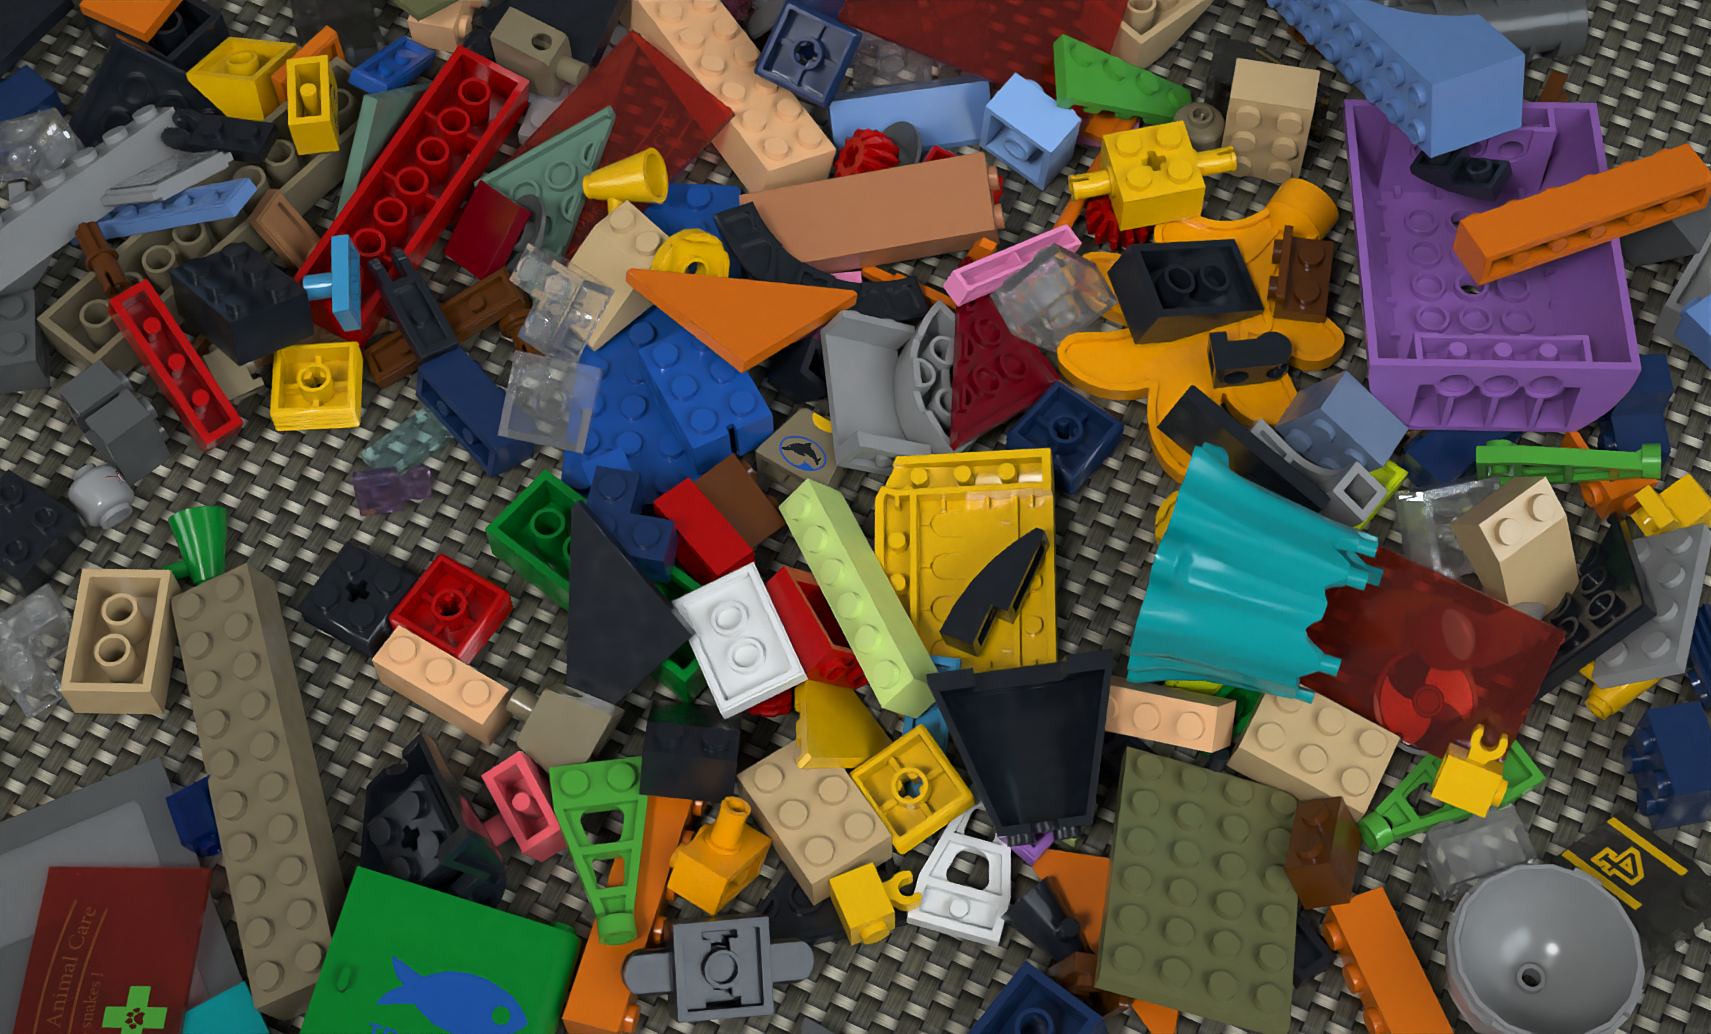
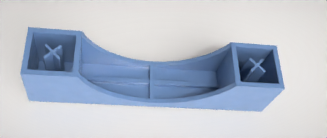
(1428, 73)

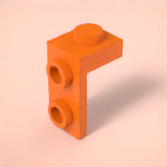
(1607, 495)

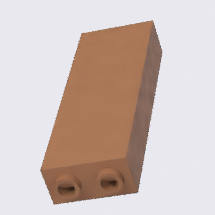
(885, 213)

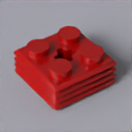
(450, 587)

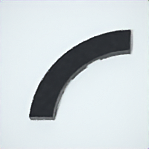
(768, 261)

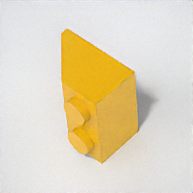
(239, 76)

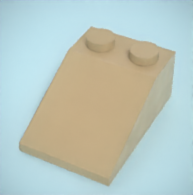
(1153, 27)
(613, 246)
(1520, 544)

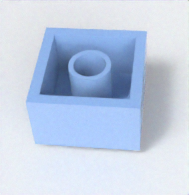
(1029, 131)

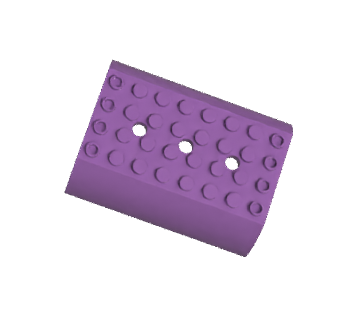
(1529, 348)

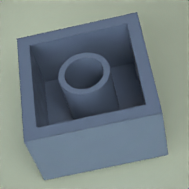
(1340, 424)

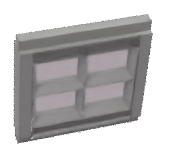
(167, 178)

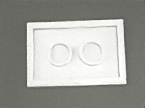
(740, 641)

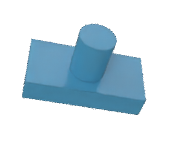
(341, 284)

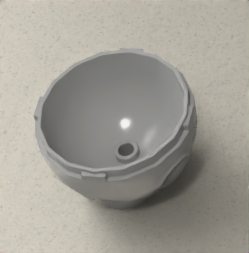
(1559, 932)

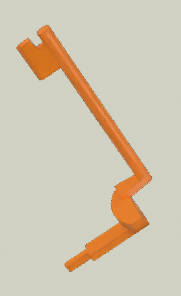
(1094, 129)

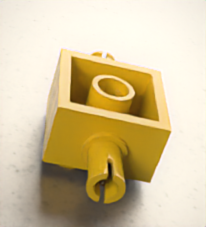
(1152, 175)

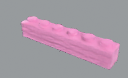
(989, 272)

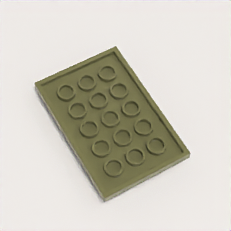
(1200, 894)

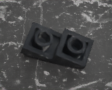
(1463, 174)

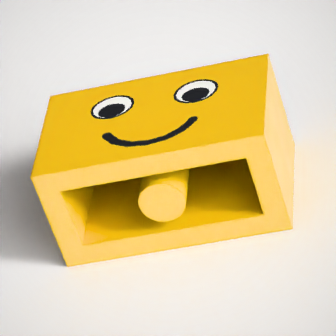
(312, 105)

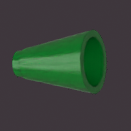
(201, 541)

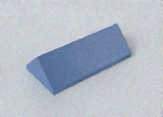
(943, 111)

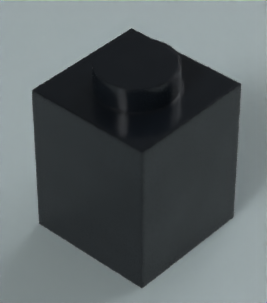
(800, 371)

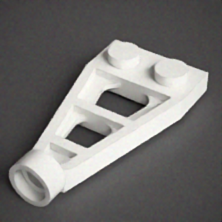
(959, 908)

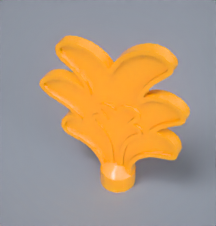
(1120, 370)

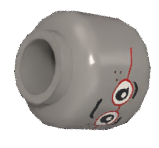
(101, 495)

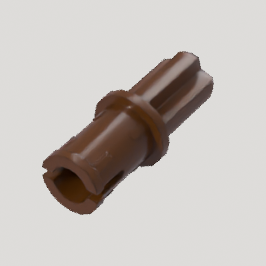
(101, 259)

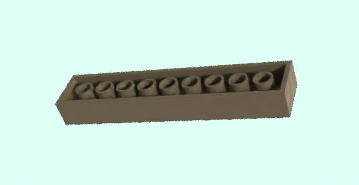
(80, 319)
(262, 784)

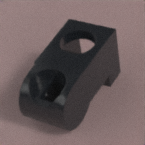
(1247, 360)

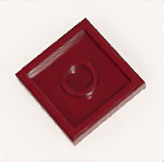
(486, 231)

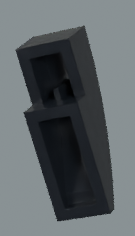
(995, 593)

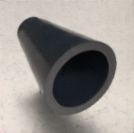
(1046, 922)

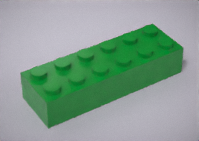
(536, 541)

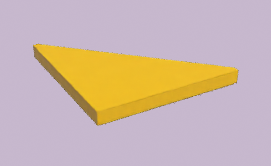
(835, 727)

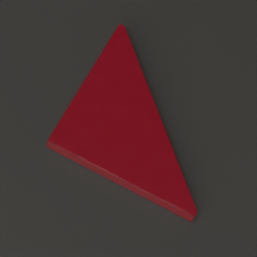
(991, 371)

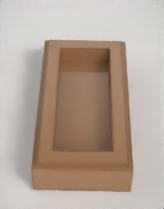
(283, 229)

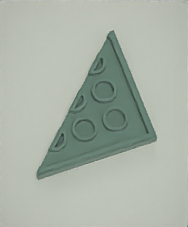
(377, 124)
(556, 175)

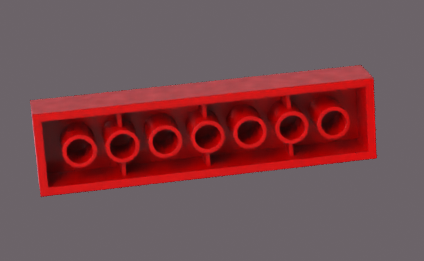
(421, 178)

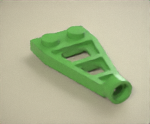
(1566, 464)
(601, 788)
(1376, 833)

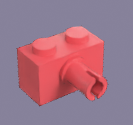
(524, 807)

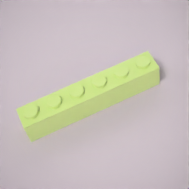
(860, 597)

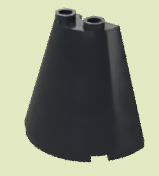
(1031, 740)
(468, 849)

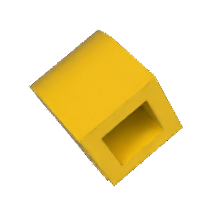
(1675, 508)

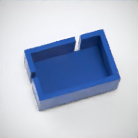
(704, 399)

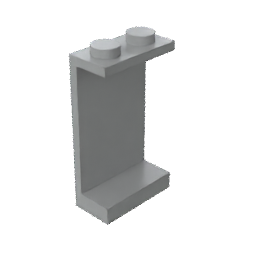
(860, 388)

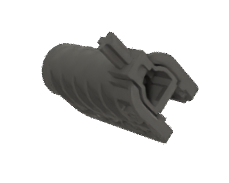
(1534, 26)

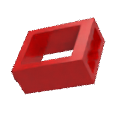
(706, 539)
(814, 629)

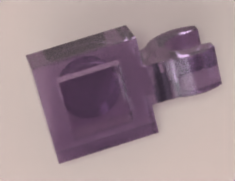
(385, 491)

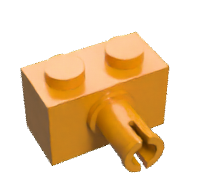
(719, 858)

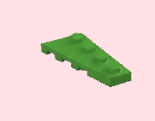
(1107, 83)

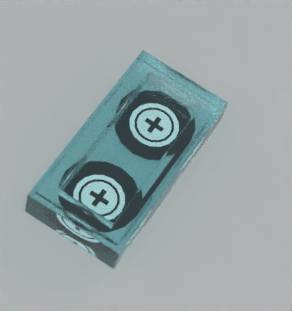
(409, 443)

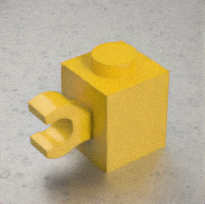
(1472, 776)
(867, 903)

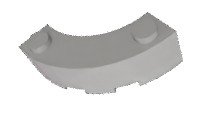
(923, 382)

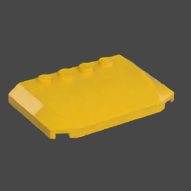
(946, 522)

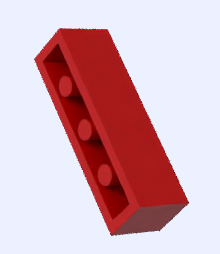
(174, 365)

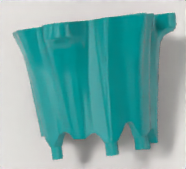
(1242, 585)

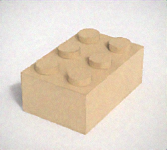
(1270, 118)
(121, 642)
(1313, 750)
(814, 819)

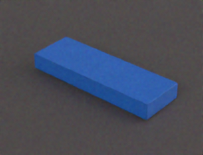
(392, 66)

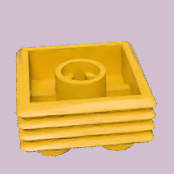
(295, 394)
(920, 760)

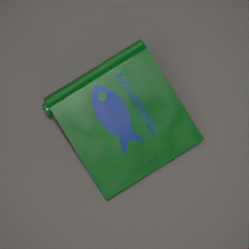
(438, 966)

